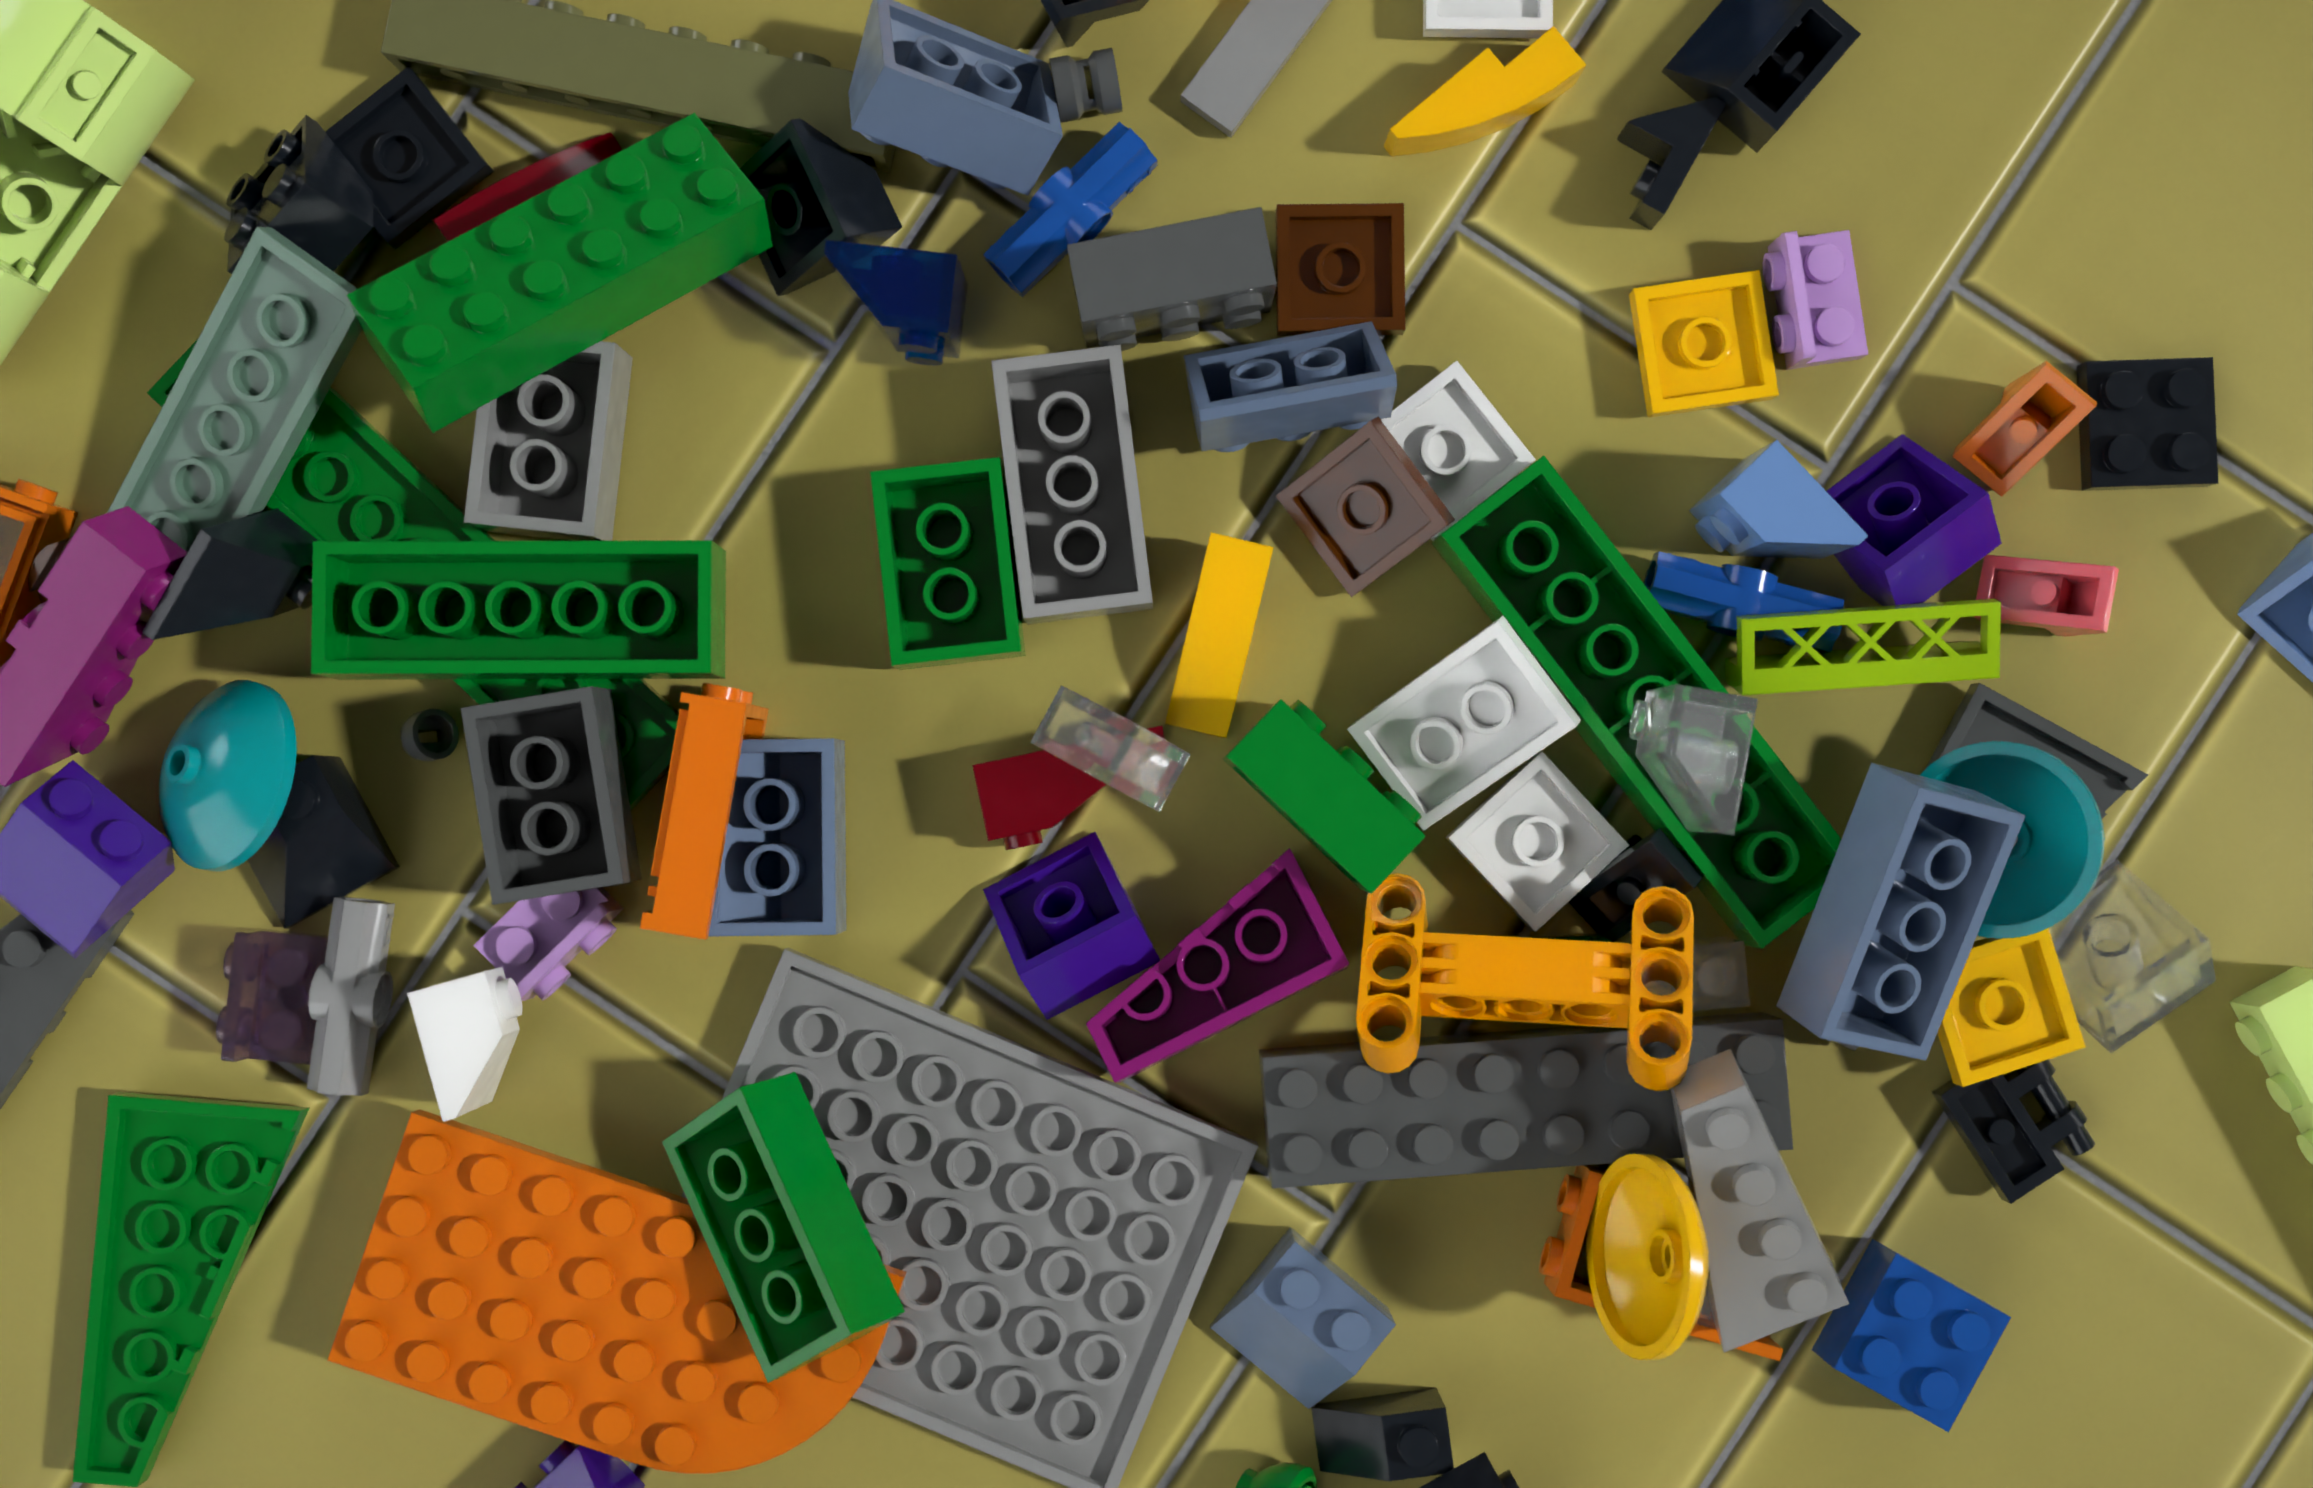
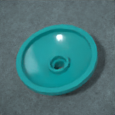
(228, 775)
(2058, 841)

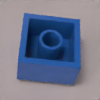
(1910, 1335)

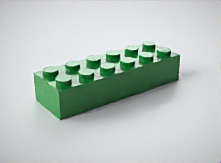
(562, 271)
(518, 610)

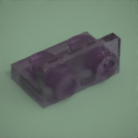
(269, 996)

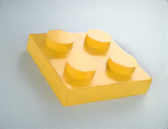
(1703, 343)
(2008, 1010)

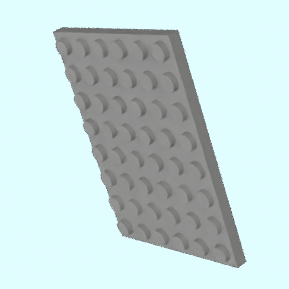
(1029, 1202)

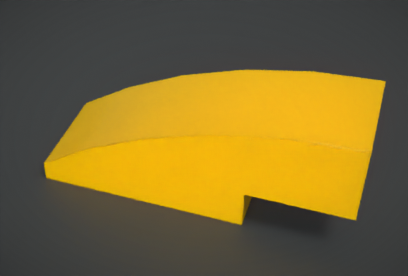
(1488, 97)
(1219, 635)

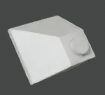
(467, 1037)

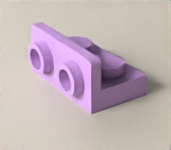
(1815, 299)
(545, 934)

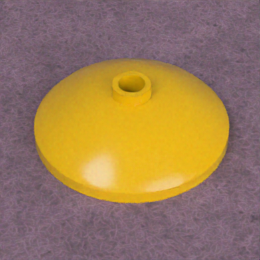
(1646, 1257)

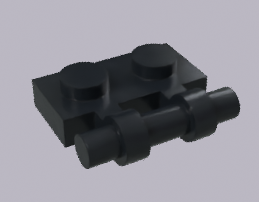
(2003, 1135)

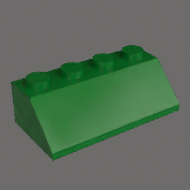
(782, 1225)

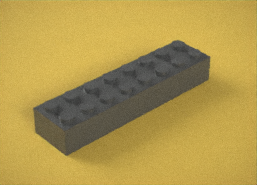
(1495, 1102)

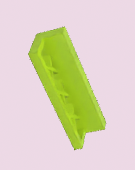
(1866, 662)

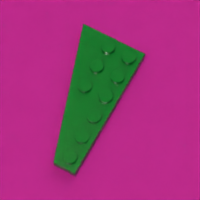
(171, 1233)

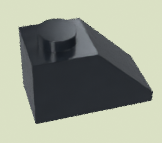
(1384, 1436)

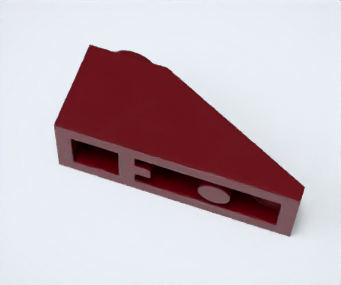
(1031, 794)

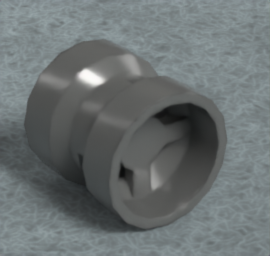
(1072, 89)

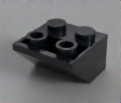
(1760, 61)
(305, 195)

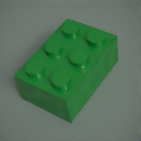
(947, 563)
(1326, 794)

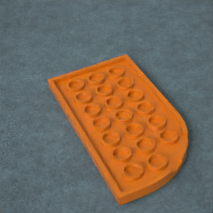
(572, 1309)

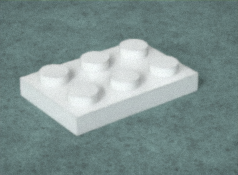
(1464, 723)

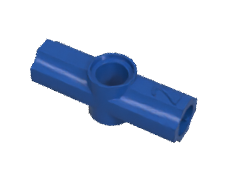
(1071, 208)
(1730, 591)

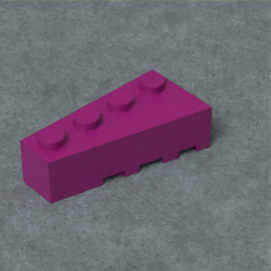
(82, 642)
(1234, 965)

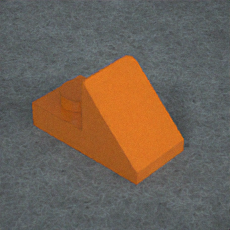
(2023, 427)

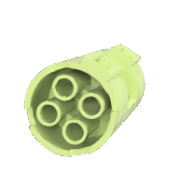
(73, 126)

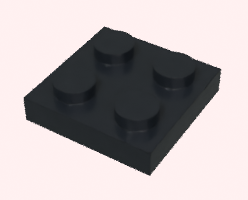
(408, 156)
(2149, 424)

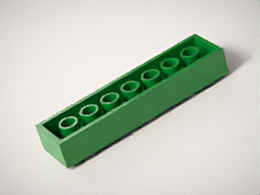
(1604, 644)

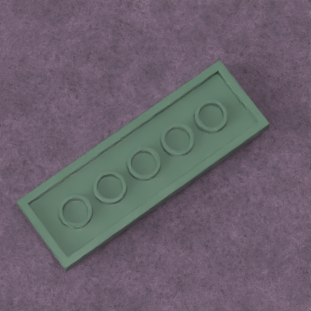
(244, 392)

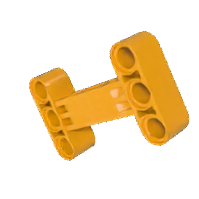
(1528, 980)

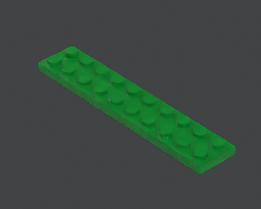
(361, 488)

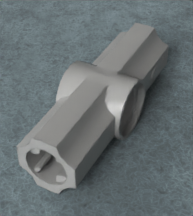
(350, 996)

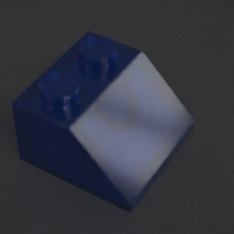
(908, 294)

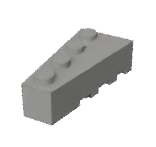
(1760, 1239)

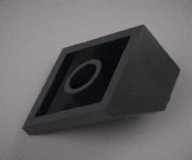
(812, 196)
(237, 576)
(321, 843)

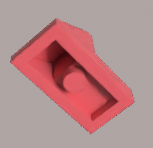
(2050, 594)

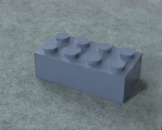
(1899, 912)

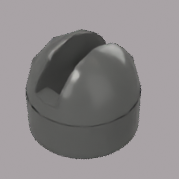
(429, 721)

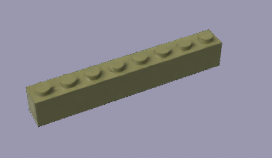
(625, 69)

